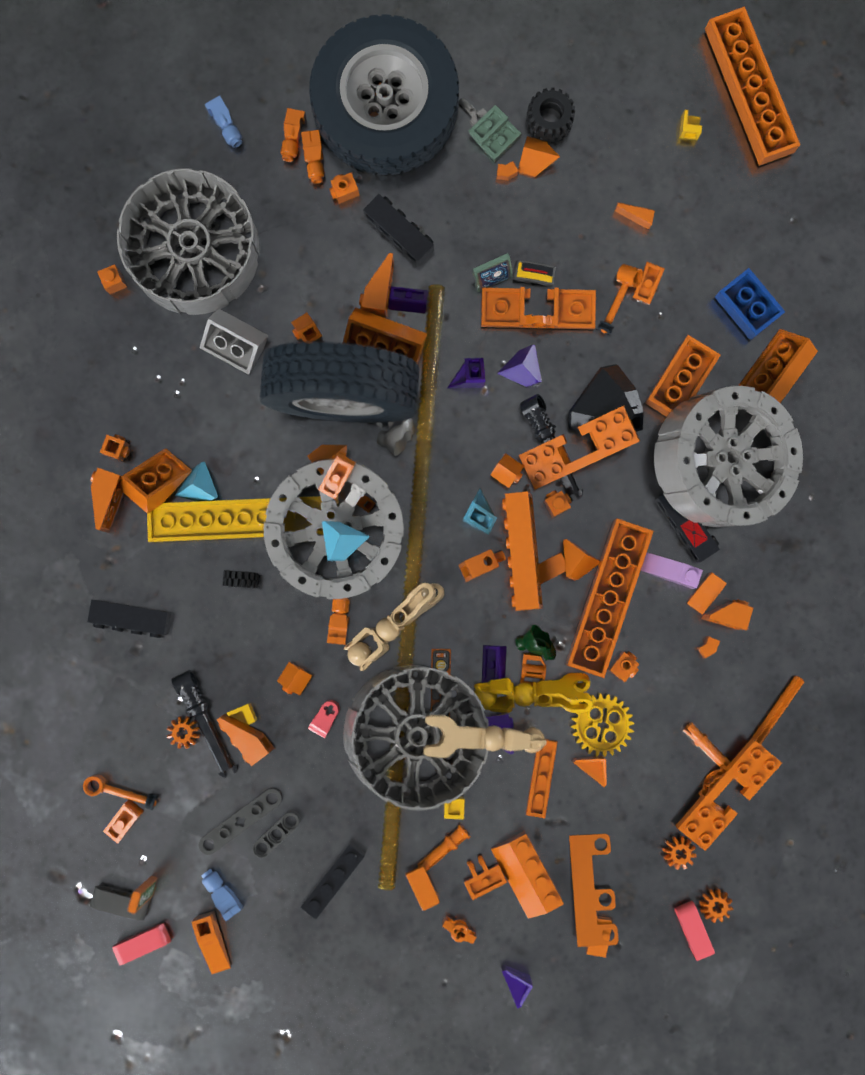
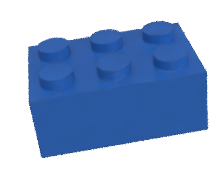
(749, 304)

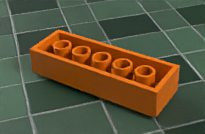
(523, 551)

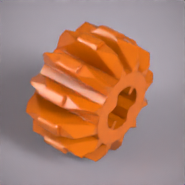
(189, 737)
(684, 846)
(709, 903)

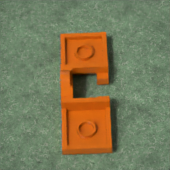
(506, 309)
(551, 462)
(707, 818)

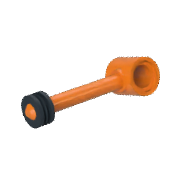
(629, 277)
(149, 801)

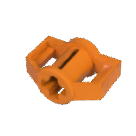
(532, 670)
(459, 929)

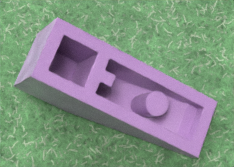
(672, 570)

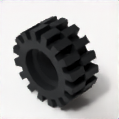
(240, 579)

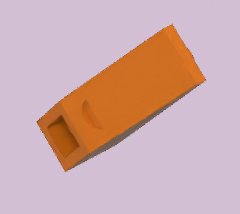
(249, 741)
(211, 942)

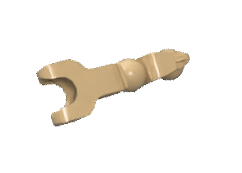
(389, 627)
(471, 737)

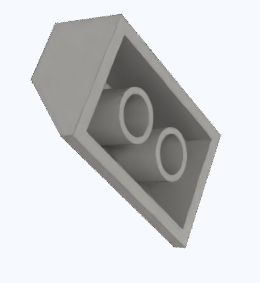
(233, 341)

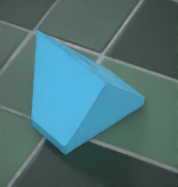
(198, 485)
(480, 514)
(341, 540)

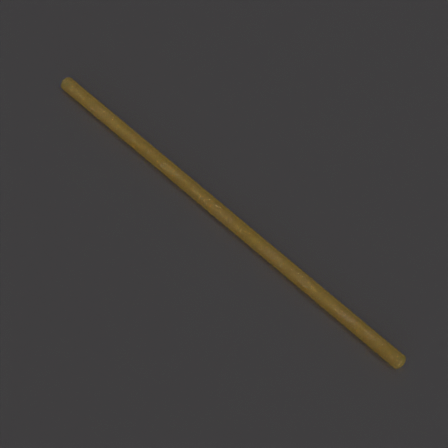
(414, 556)

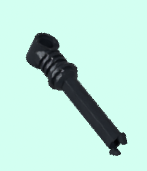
(534, 409)
(186, 685)

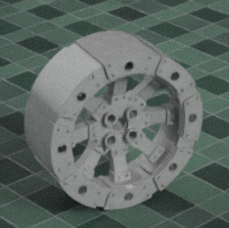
(162, 195)
(681, 480)
(316, 584)
(464, 765)

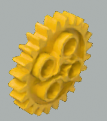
(620, 727)

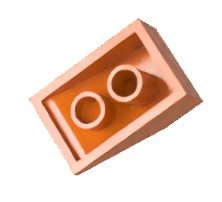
(378, 289)
(154, 480)
(106, 498)

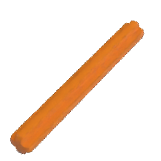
(778, 709)

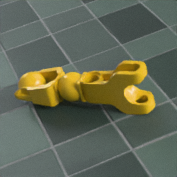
(552, 693)

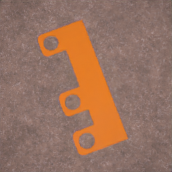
(585, 896)

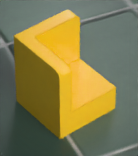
(690, 126)
(244, 714)
(454, 809)

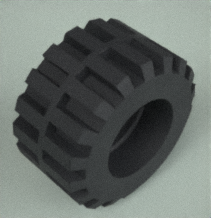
(553, 100)

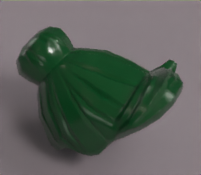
(536, 642)

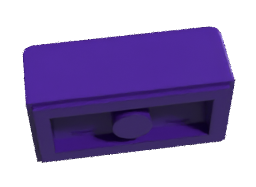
(408, 299)
(493, 663)

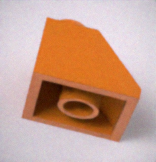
(731, 614)

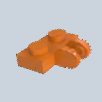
(485, 881)

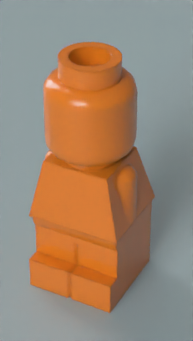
(292, 132)
(313, 155)
(338, 622)

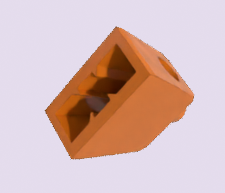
(475, 566)

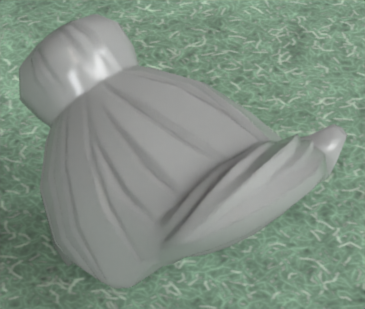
(397, 437)

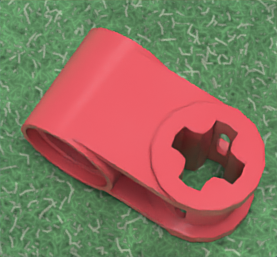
(323, 720)

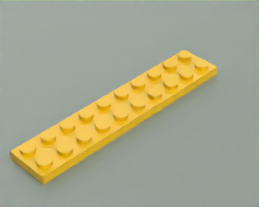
(220, 519)

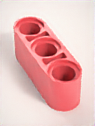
(694, 930)
(141, 944)

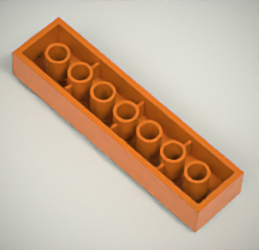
(752, 86)
(609, 597)

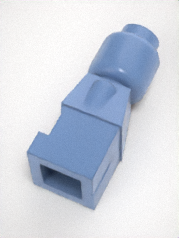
(223, 119)
(223, 896)

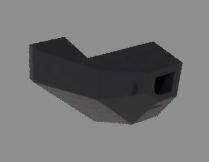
(605, 393)

